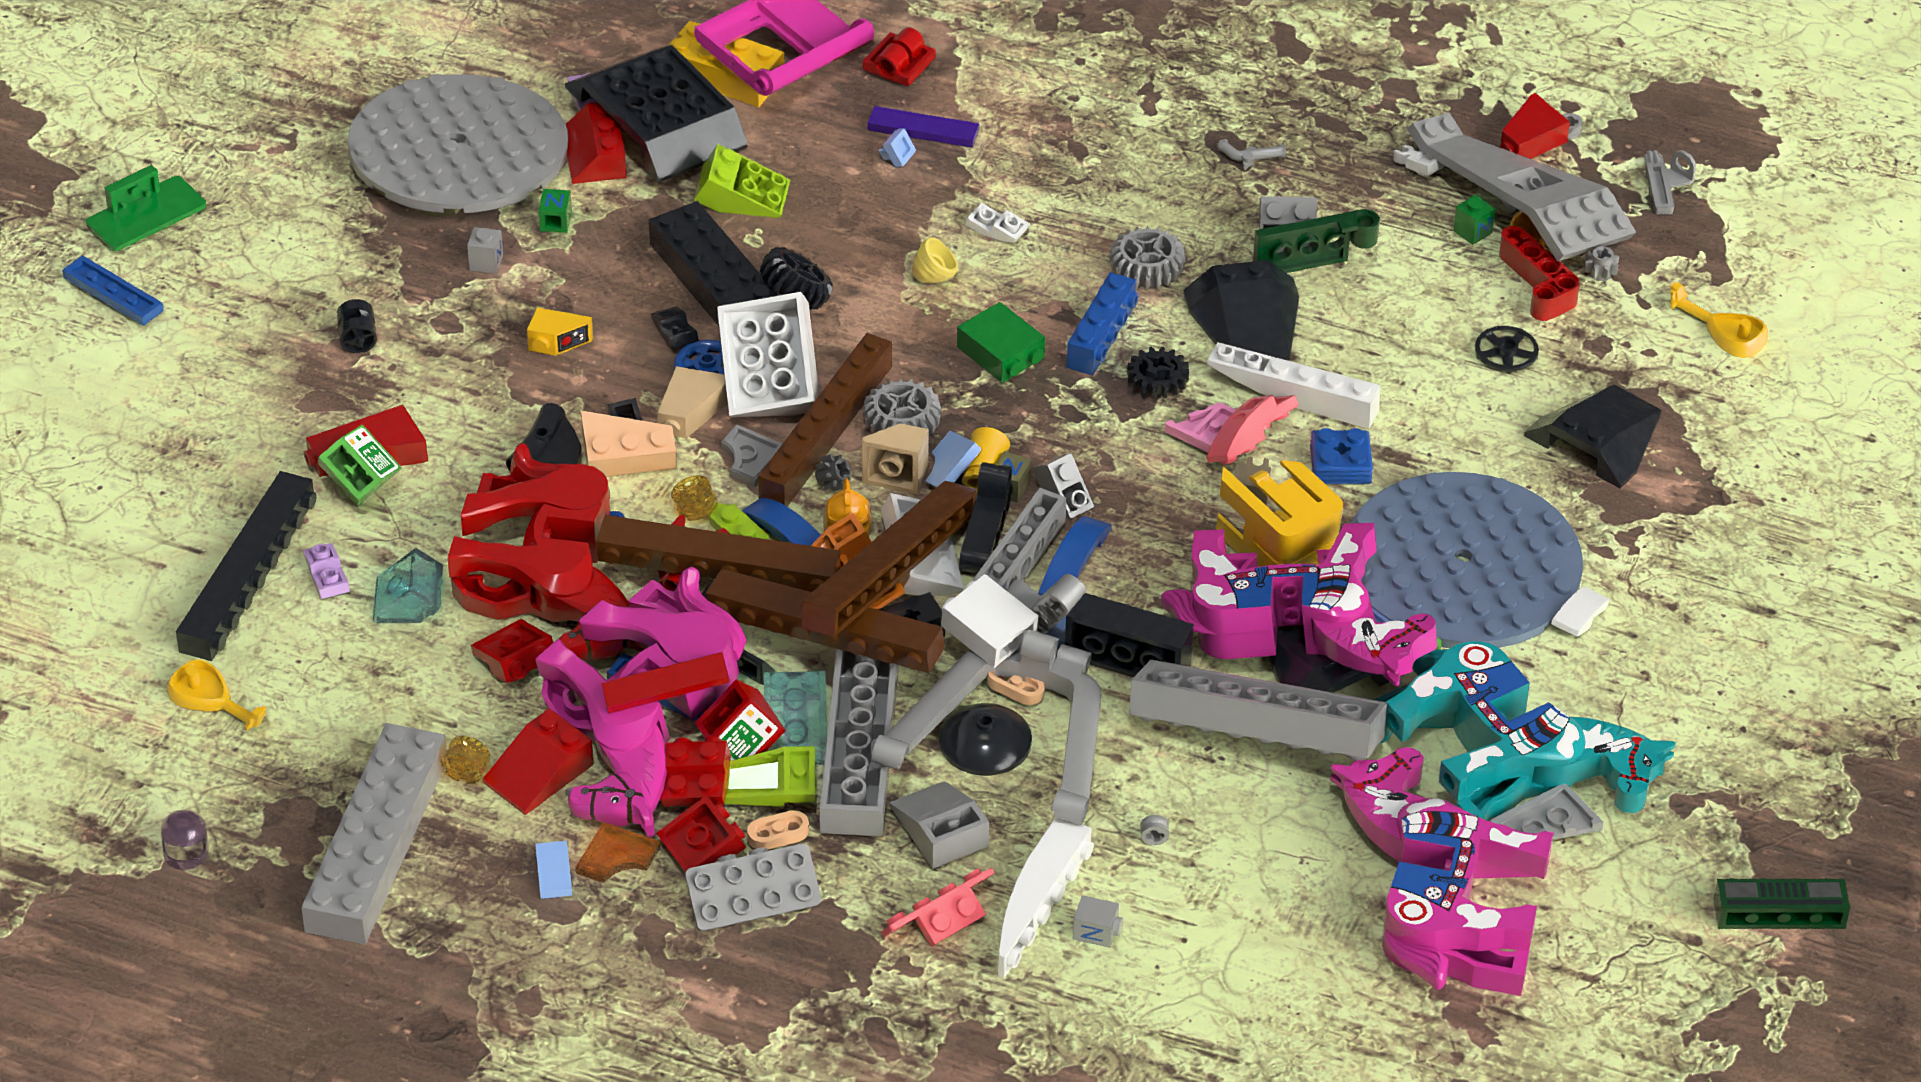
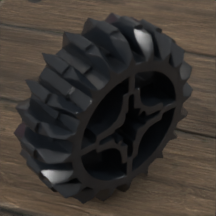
(793, 273)

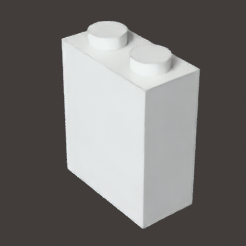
(988, 620)

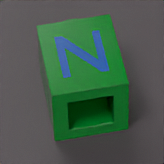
(555, 210)
(1474, 219)

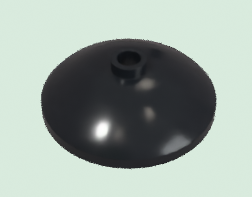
(985, 739)

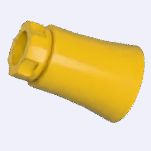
(992, 446)

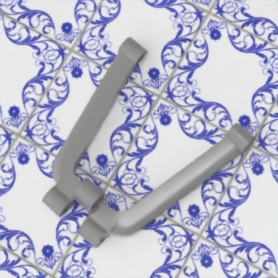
(1034, 660)

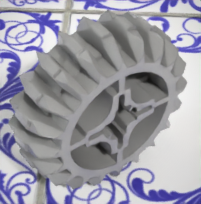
(1148, 257)
(902, 404)

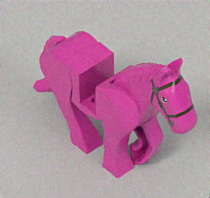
(633, 740)

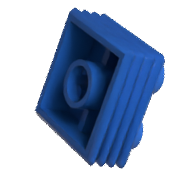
(1341, 456)

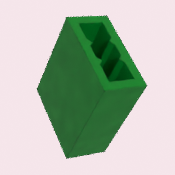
(1001, 342)

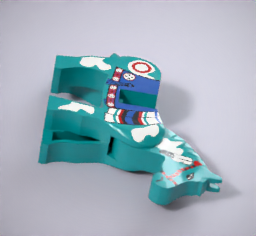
(1510, 750)

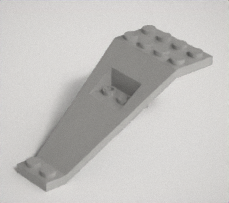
(1565, 208)

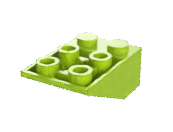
(740, 185)

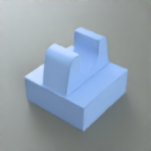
(898, 148)

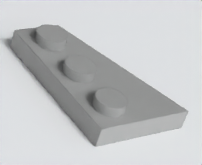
(1553, 811)

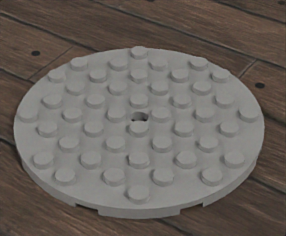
(410, 151)

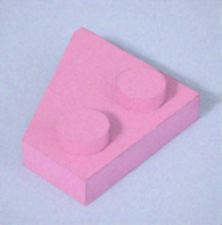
(1200, 426)

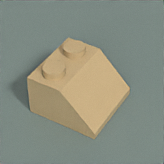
(896, 458)

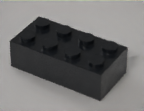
(1126, 636)

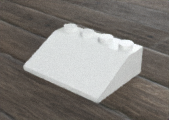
(768, 356)

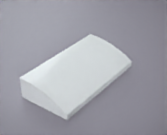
(939, 570)

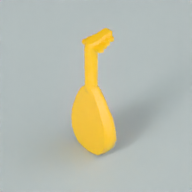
(1733, 332)
(203, 688)

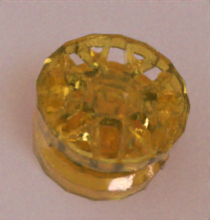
(695, 499)
(465, 759)

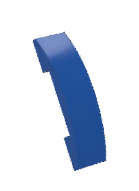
(781, 522)
(1075, 550)

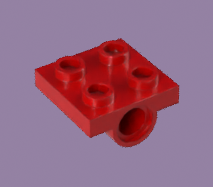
(900, 57)

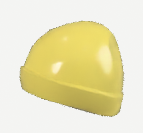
(934, 262)

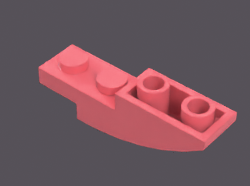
(1246, 427)

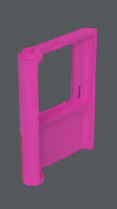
(801, 23)

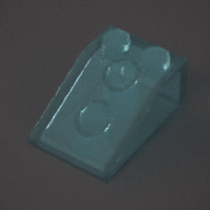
(801, 708)

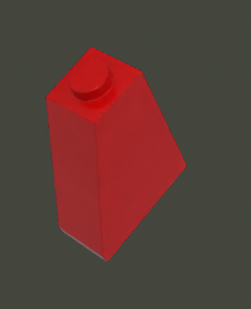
(1535, 129)

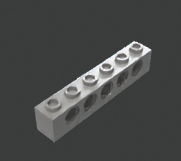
(1026, 539)

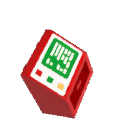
(742, 720)

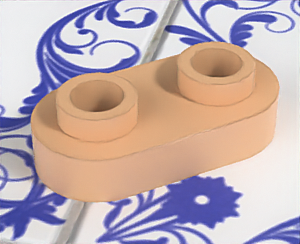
(1024, 692)
(778, 830)

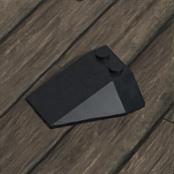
(1246, 306)
(1605, 425)

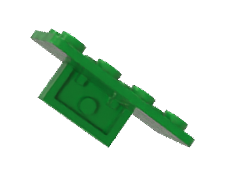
(142, 207)

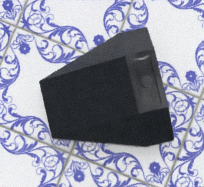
(1310, 671)

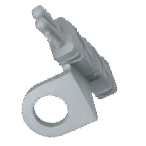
(1663, 179)

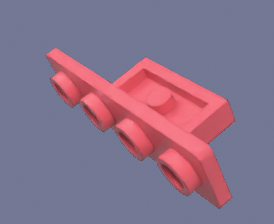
(947, 914)

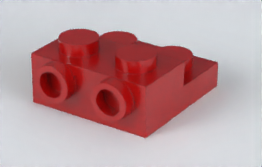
(512, 650)
(696, 771)
(702, 835)

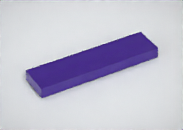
(924, 126)

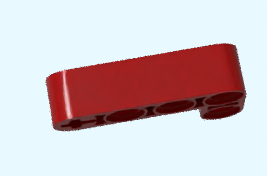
(1553, 284)

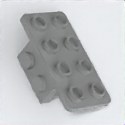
(752, 886)

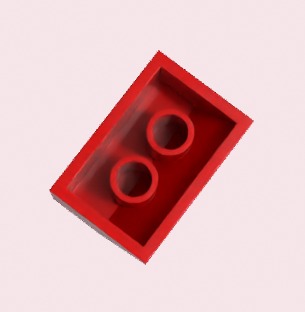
(595, 146)

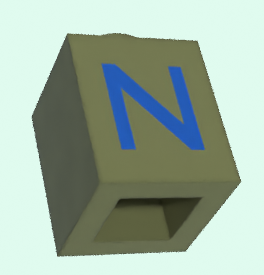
(1020, 473)

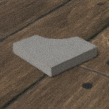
(749, 452)

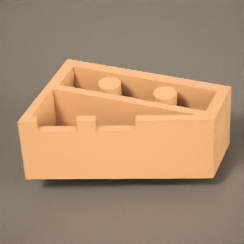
(626, 444)

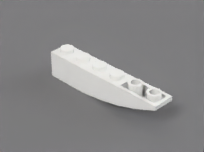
(1314, 388)
(1040, 885)

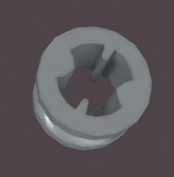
(1575, 125)
(1154, 830)

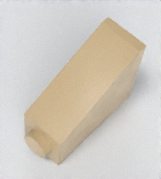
(691, 400)

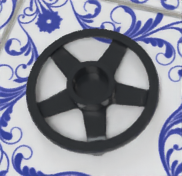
(1507, 349)

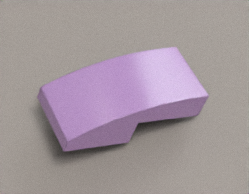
(326, 570)

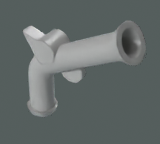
(1251, 153)

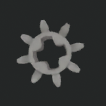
(1601, 263)

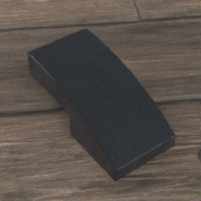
(674, 327)

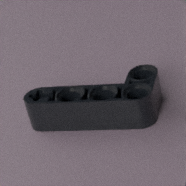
(987, 516)

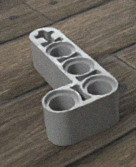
(1053, 604)

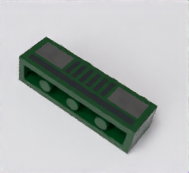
(1781, 903)

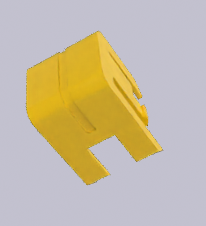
(1290, 536)

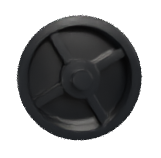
(356, 326)

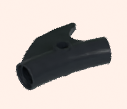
(552, 438)

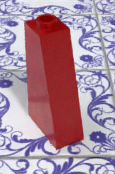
(391, 428)

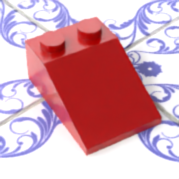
(540, 762)

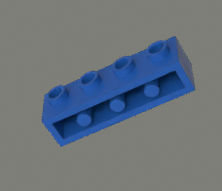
(1101, 323)

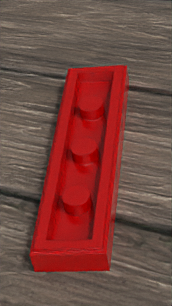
(665, 682)

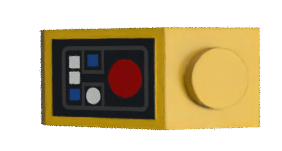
(558, 331)

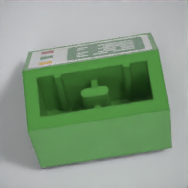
(358, 464)

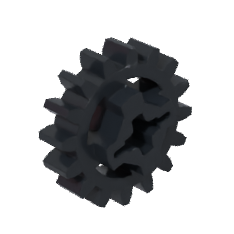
(1158, 372)

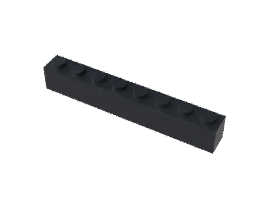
(245, 566)

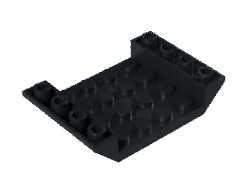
(678, 125)

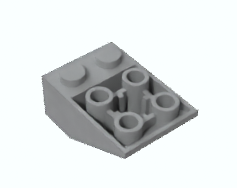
(943, 823)

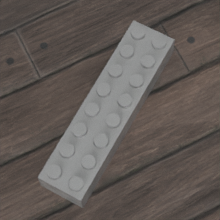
(1258, 709)
(859, 712)
(374, 834)

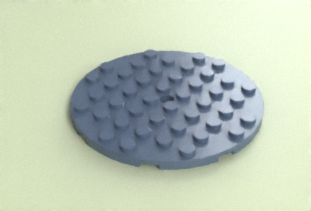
(1517, 549)

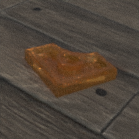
(615, 851)

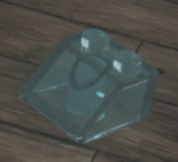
(408, 589)

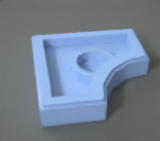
(951, 458)

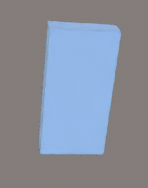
(553, 869)

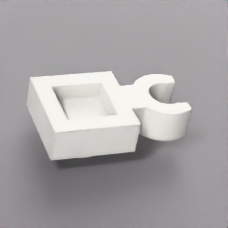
(1417, 161)

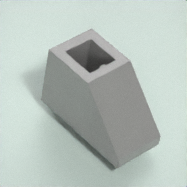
(1063, 478)

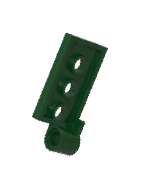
(1357, 227)

